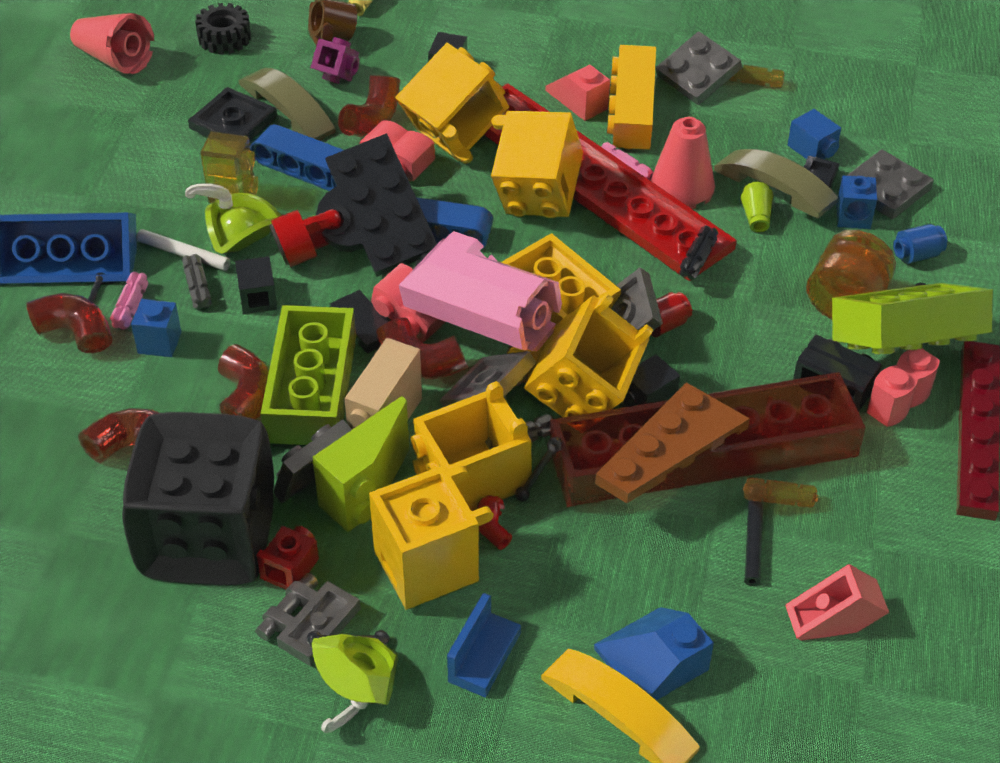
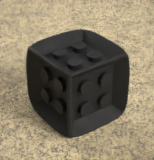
(199, 498)

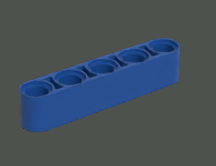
(295, 155)
(462, 218)

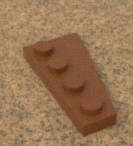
(669, 440)

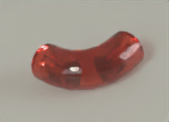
(379, 106)
(73, 313)
(436, 359)
(250, 377)
(113, 432)

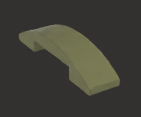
(291, 100)
(806, 189)

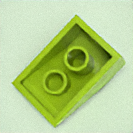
(361, 463)

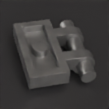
(323, 612)

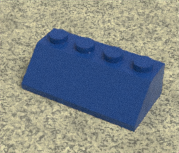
(67, 247)

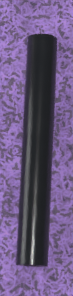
(754, 543)

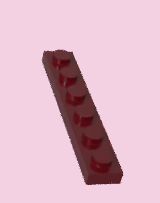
(979, 431)

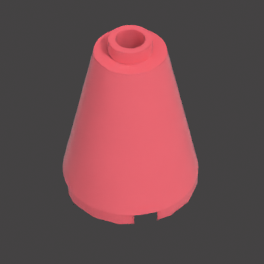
(115, 40)
(686, 164)

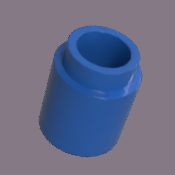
(920, 243)

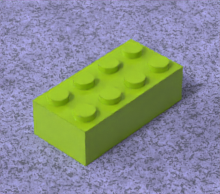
(911, 317)
(308, 372)

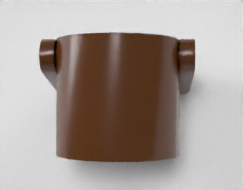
(331, 20)

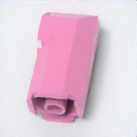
(482, 294)

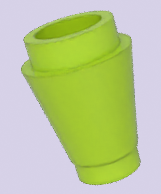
(757, 203)

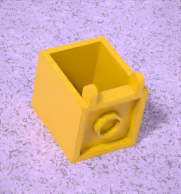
(453, 101)
(536, 163)
(588, 360)
(458, 437)
(427, 535)

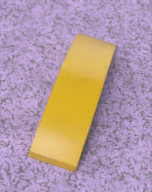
(623, 705)

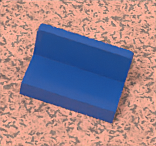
(481, 649)

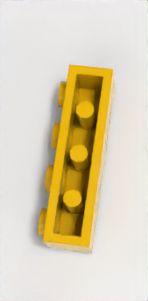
(632, 97)

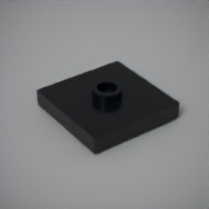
(233, 114)

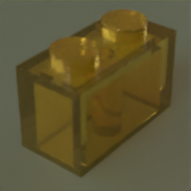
(229, 163)

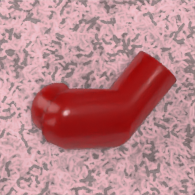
(493, 530)

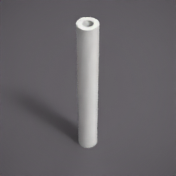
(182, 249)

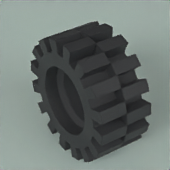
(223, 28)

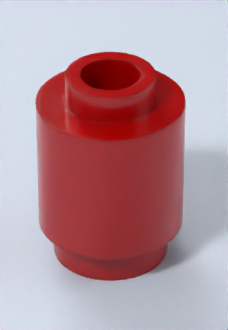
(674, 312)

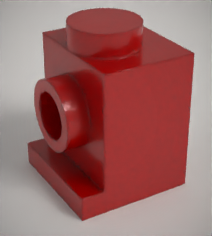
(288, 556)

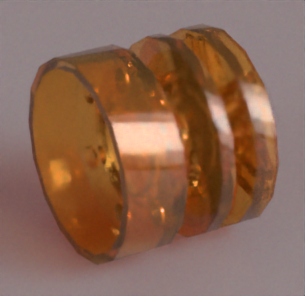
(850, 266)

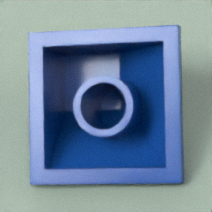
(658, 651)

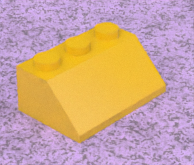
(559, 263)

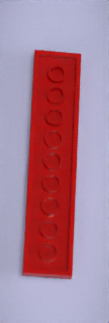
(631, 200)

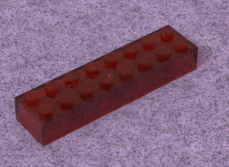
(788, 428)

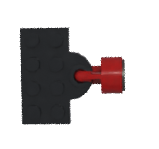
(365, 210)

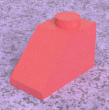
(582, 92)
(837, 605)

